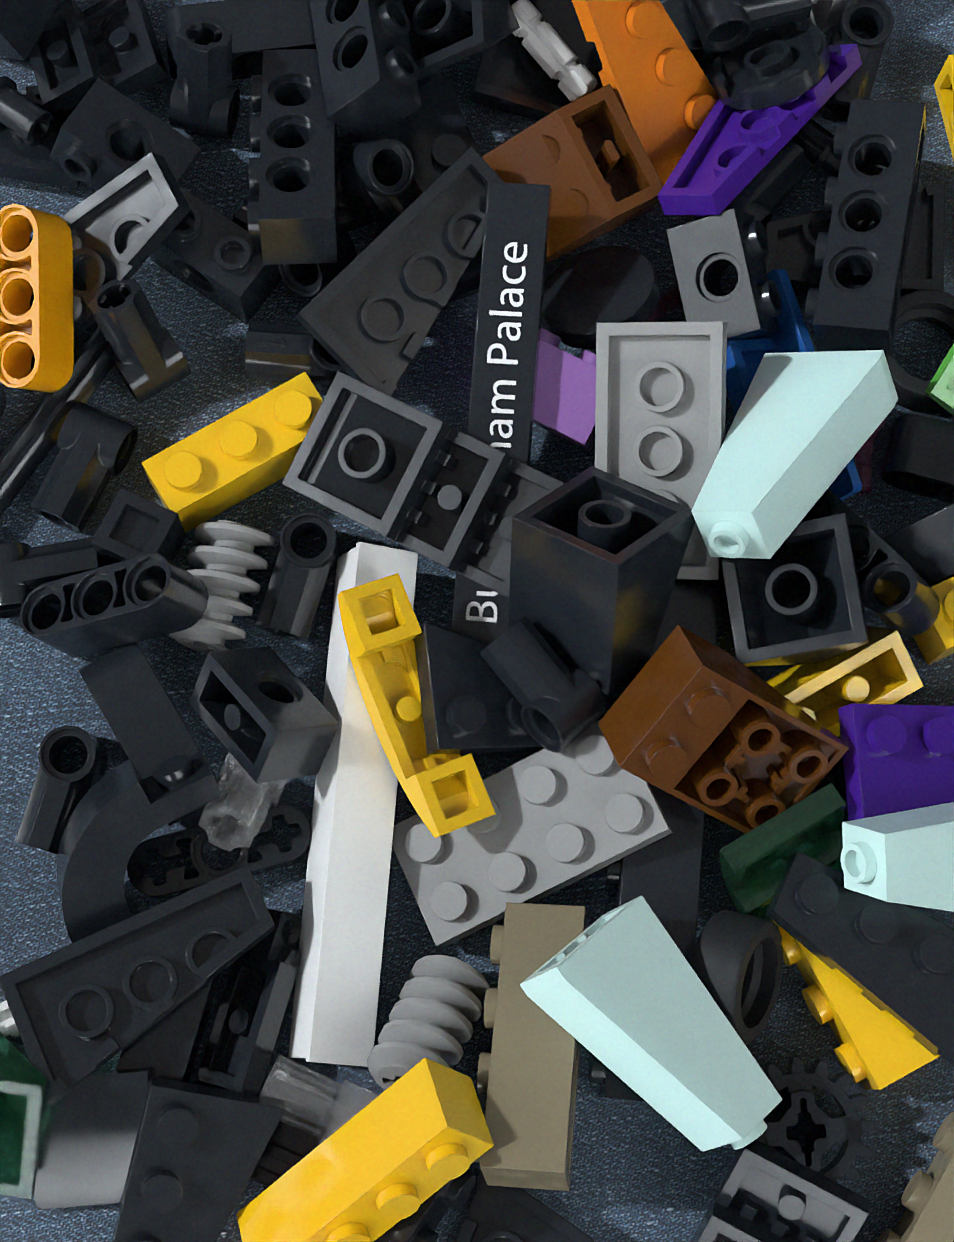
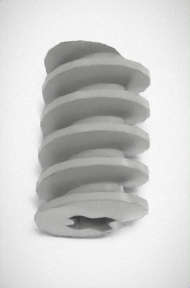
(223, 568)
(429, 1018)

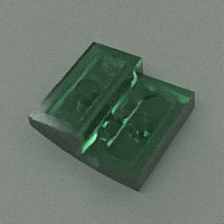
(758, 858)

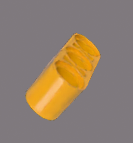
(47, 325)

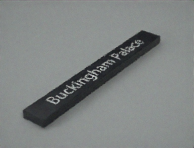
(505, 360)

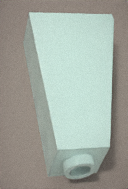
(789, 445)
(902, 856)
(656, 1027)

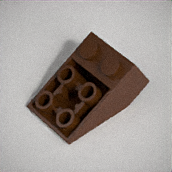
(590, 162)
(717, 734)

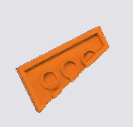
(650, 74)

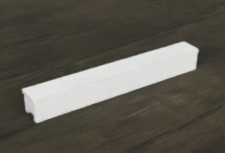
(347, 851)

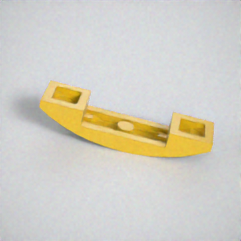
(381, 646)

